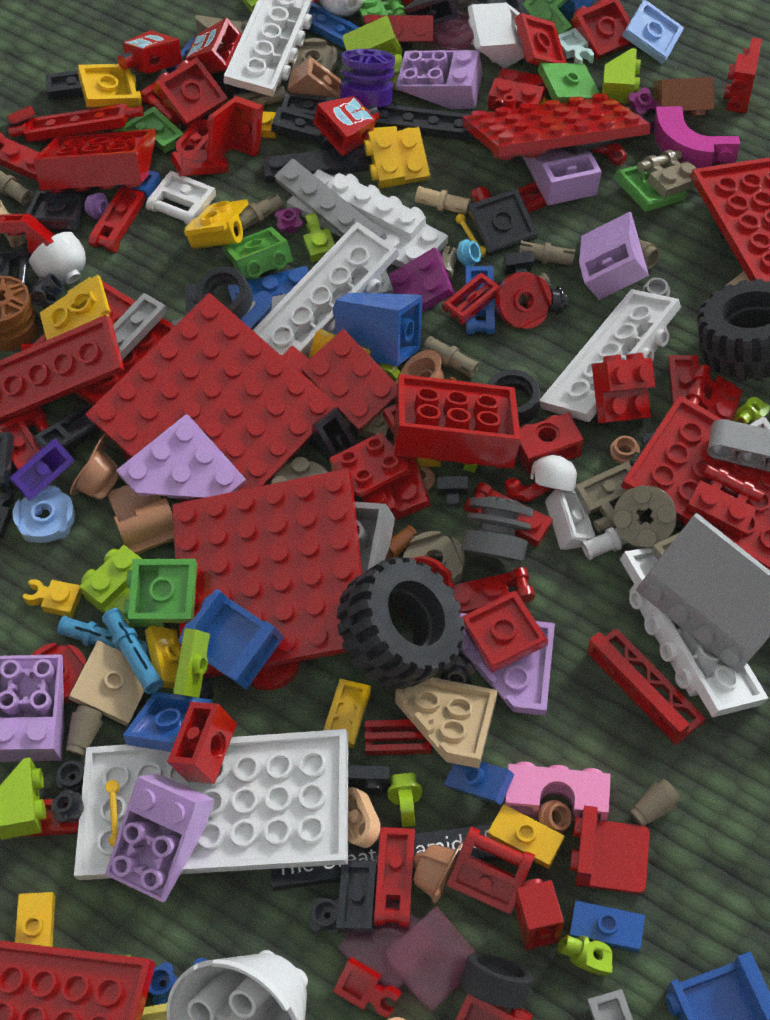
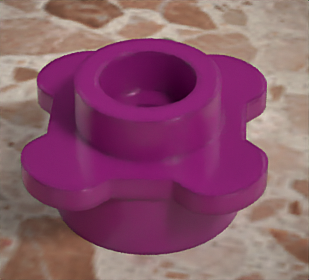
(642, 107)
(289, 220)

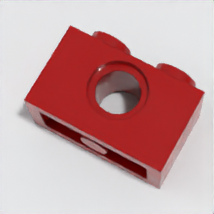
(563, 438)
(202, 742)
(538, 914)

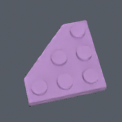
(181, 465)
(522, 683)

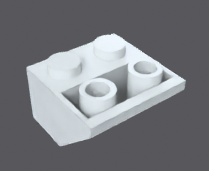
(496, 32)

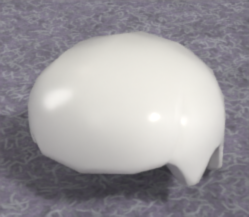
(554, 473)

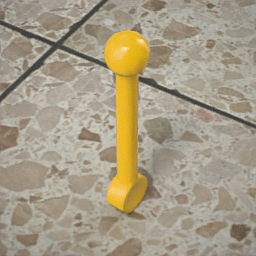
(460, 219)
(113, 788)

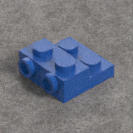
(159, 721)

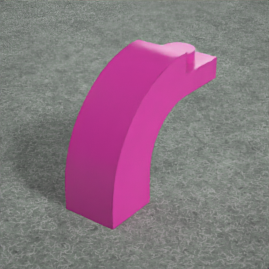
(697, 149)

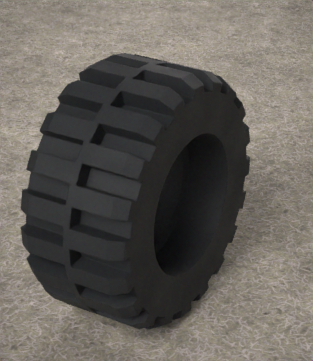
(737, 330)
(372, 636)

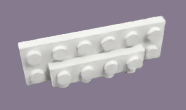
(269, 45)
(403, 226)
(350, 267)
(631, 328)
(695, 666)

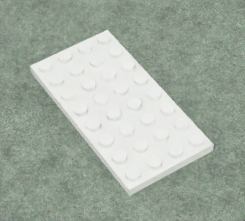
(273, 806)

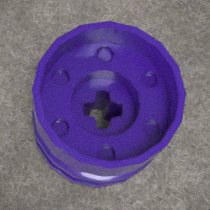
(367, 76)

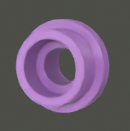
(96, 205)

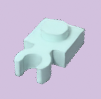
(575, 46)

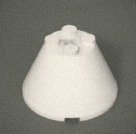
(240, 989)

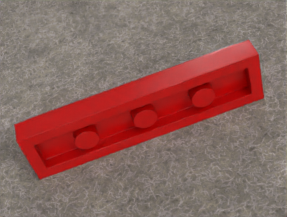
(643, 690)

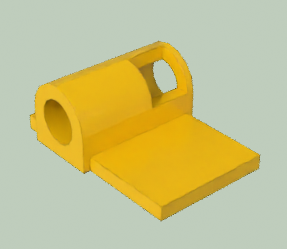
(216, 225)
(79, 306)

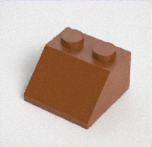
(690, 93)

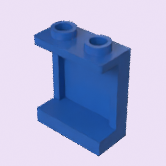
(237, 639)
(722, 994)

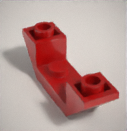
(35, 231)

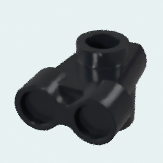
(46, 290)

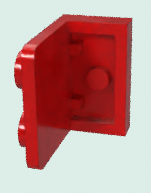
(235, 127)
(371, 464)
(610, 854)

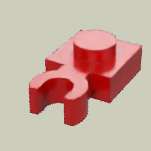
(360, 986)

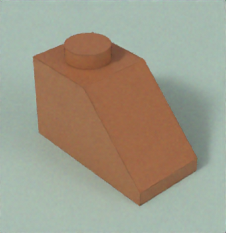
(314, 79)

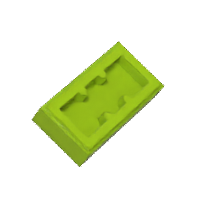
(192, 663)

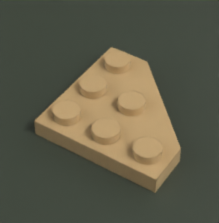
(451, 717)

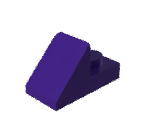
(41, 469)

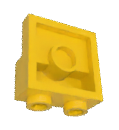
(108, 85)
(396, 157)

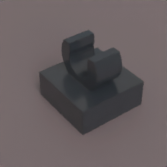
(518, 262)
(452, 488)

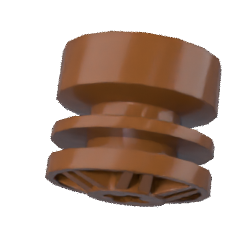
(17, 315)

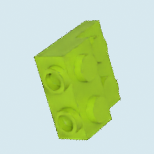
(108, 584)

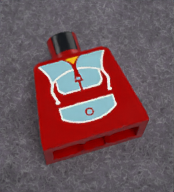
(215, 46)
(150, 52)
(345, 122)

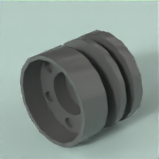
(497, 528)

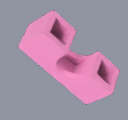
(581, 788)

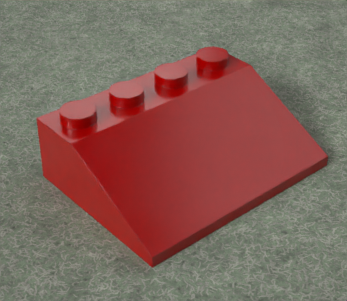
(95, 160)
(456, 421)

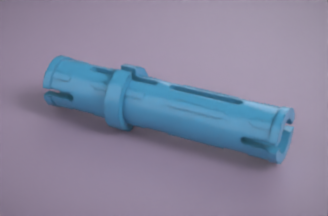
(89, 633)
(126, 640)

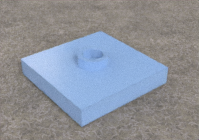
(653, 31)

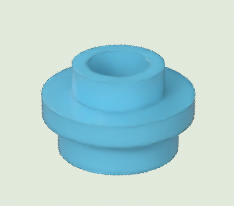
(468, 252)

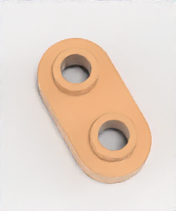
(362, 819)

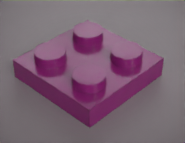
(423, 277)

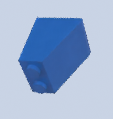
(381, 323)

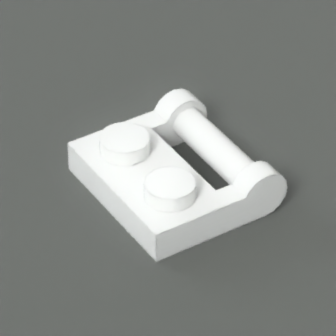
(184, 192)

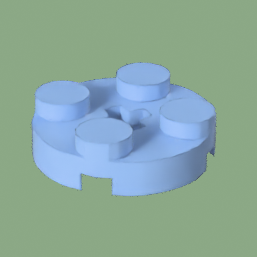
(47, 529)

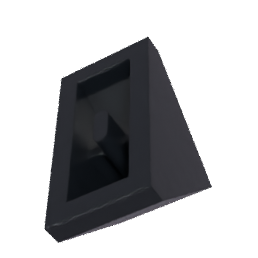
(440, 9)
(331, 435)

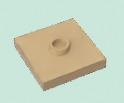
(108, 684)

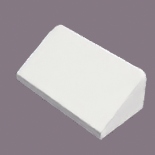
(570, 519)

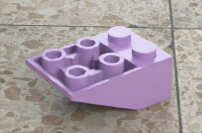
(442, 77)
(565, 175)
(612, 257)
(31, 708)
(158, 835)

